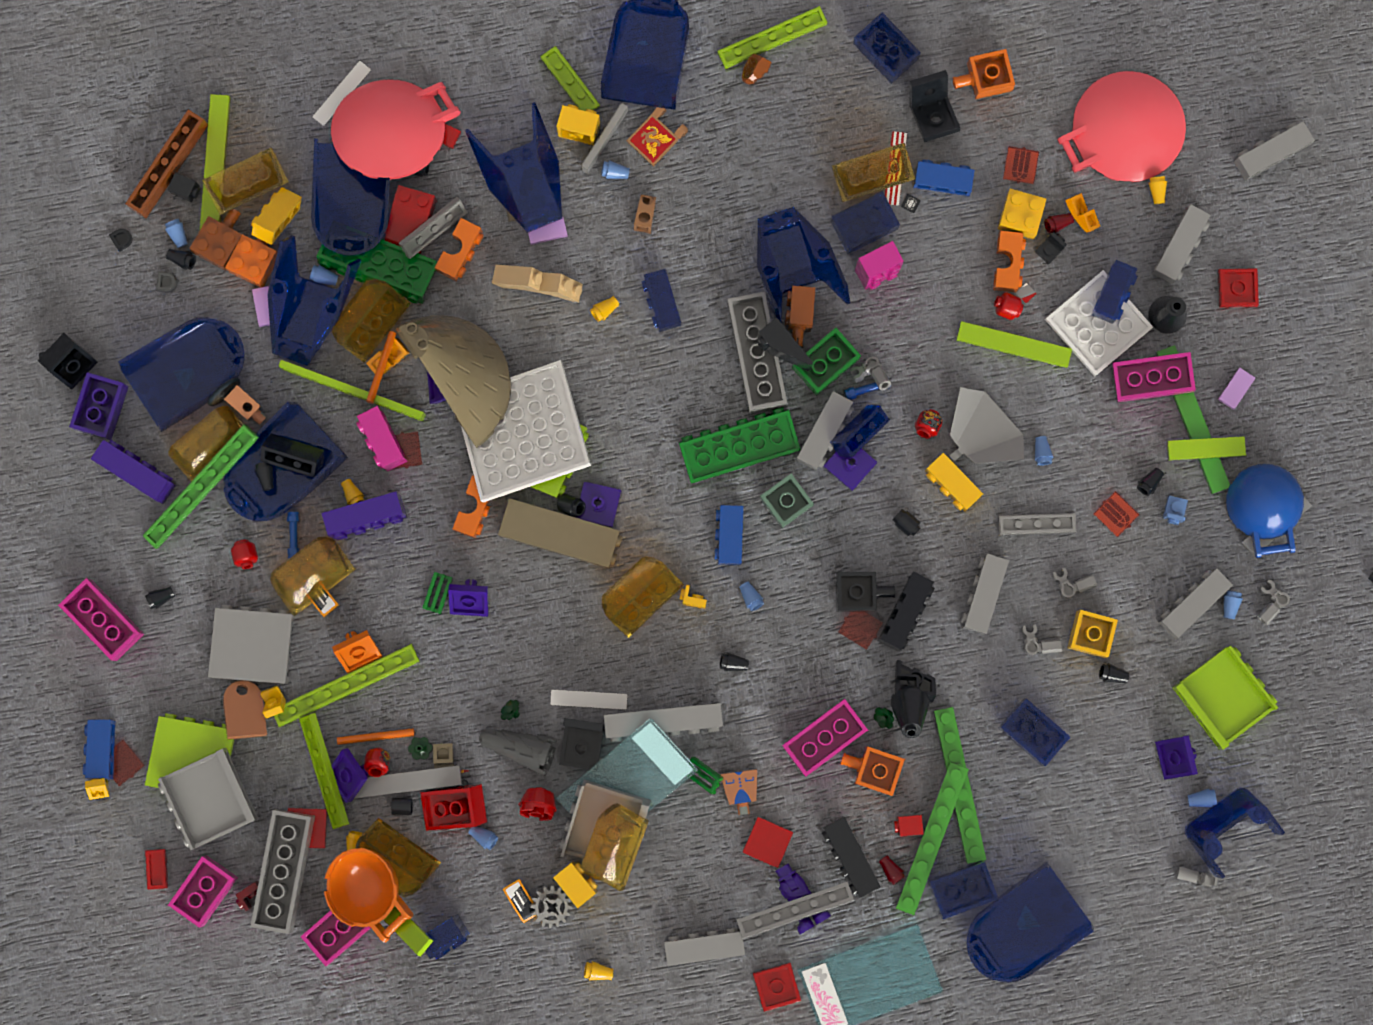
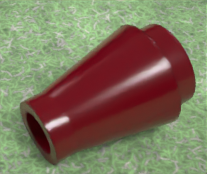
(1058, 222)
(892, 870)

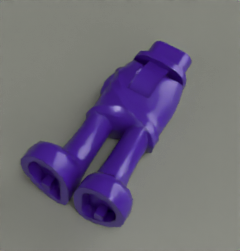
(794, 887)

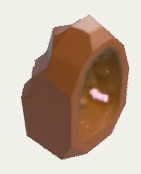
(755, 69)

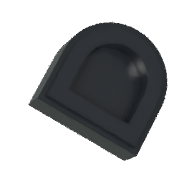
(121, 238)

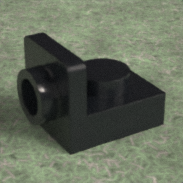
(1051, 247)

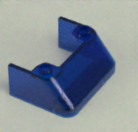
(1215, 821)

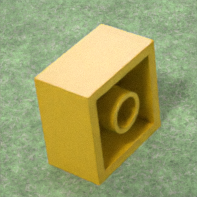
(578, 124)
(1022, 213)
(1092, 633)
(576, 884)

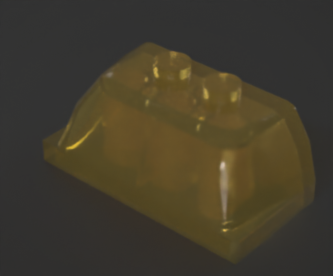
(873, 172)
(245, 180)
(369, 318)
(204, 441)
(310, 573)
(639, 594)
(614, 846)
(409, 860)

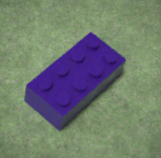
(136, 473)
(364, 515)

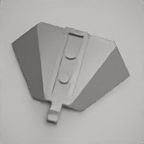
(983, 430)

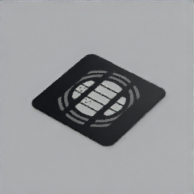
(910, 203)

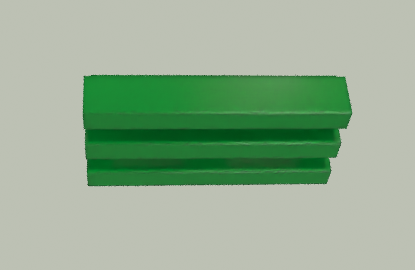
(430, 590)
(715, 783)

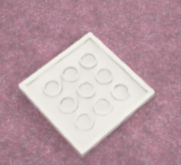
(1091, 338)

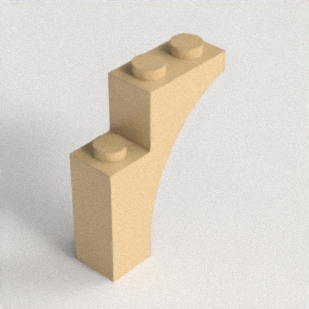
(536, 281)

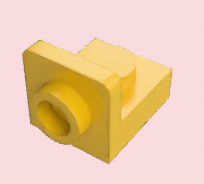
(694, 601)
(274, 701)
(97, 788)

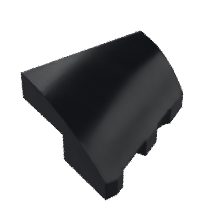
(913, 677)

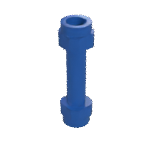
(852, 393)
(293, 518)

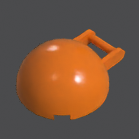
(364, 891)

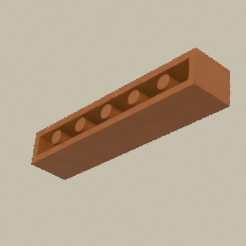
(166, 164)

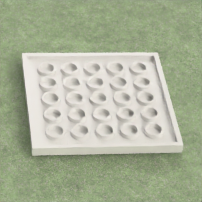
(535, 438)

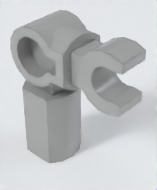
(872, 367)
(1068, 590)
(1280, 600)
(1032, 646)
(1194, 876)

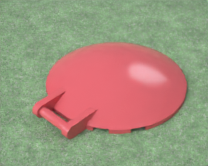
(391, 127)
(1126, 127)

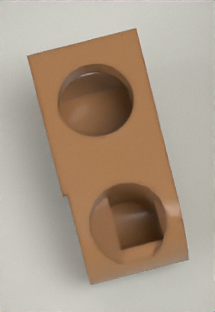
(645, 214)

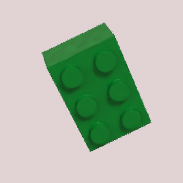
(830, 360)

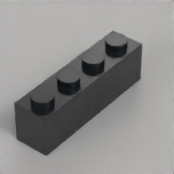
(851, 857)

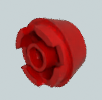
(538, 803)

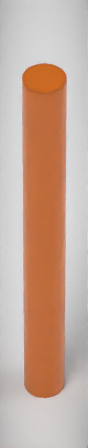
(381, 367)
(375, 736)

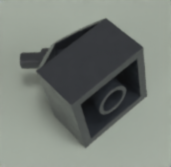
(67, 361)

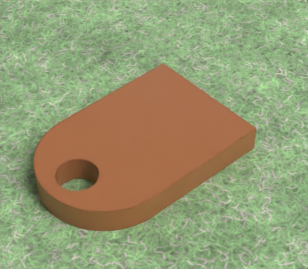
(244, 712)

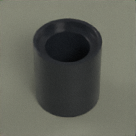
(401, 806)

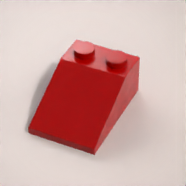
(408, 212)
(454, 807)

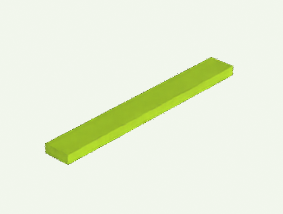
(215, 149)
(351, 390)
(347, 684)

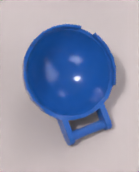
(1266, 505)

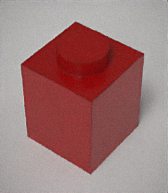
(909, 825)

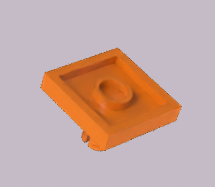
(357, 651)

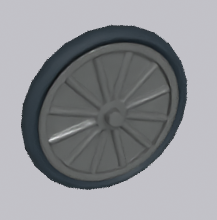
(220, 393)

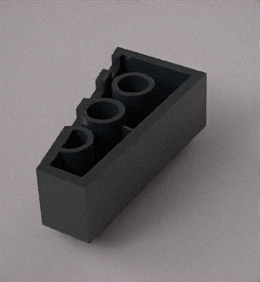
(906, 611)

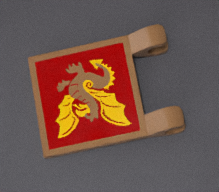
(654, 138)

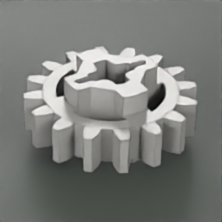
(545, 912)

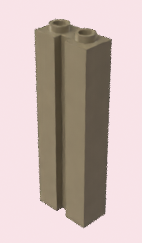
(560, 533)

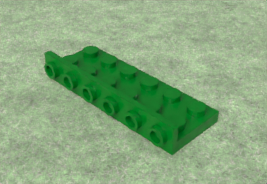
(388, 264)
(739, 445)

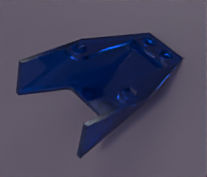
(524, 177)
(794, 255)
(302, 309)

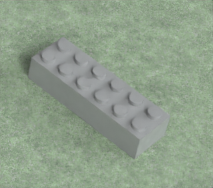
(758, 368)
(669, 720)
(282, 871)

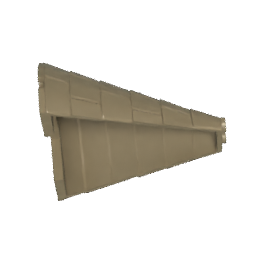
(464, 367)

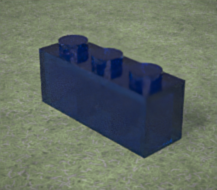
(1115, 292)
(661, 300)
(859, 431)

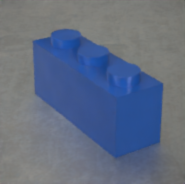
(944, 177)
(729, 535)
(99, 749)

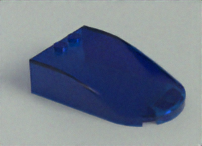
(646, 53)
(346, 206)
(183, 368)
(241, 482)
(1026, 927)

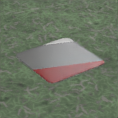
(1026, 293)

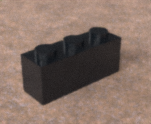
(292, 455)

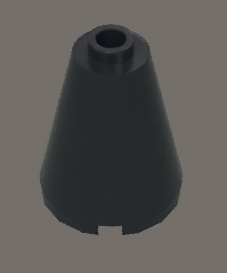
(1167, 314)
(910, 709)

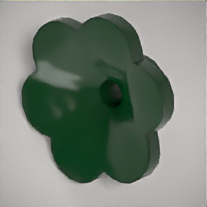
(510, 710)
(884, 717)
(426, 748)

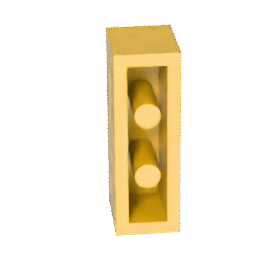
(276, 215)
(953, 482)

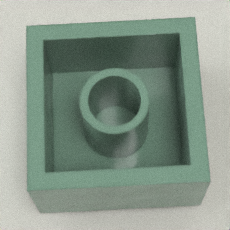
(786, 501)

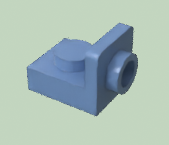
(1175, 510)

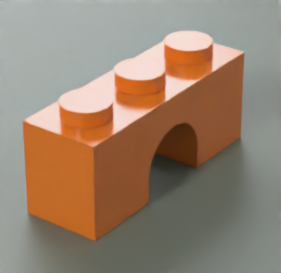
(1011, 245)
(454, 265)
(470, 523)

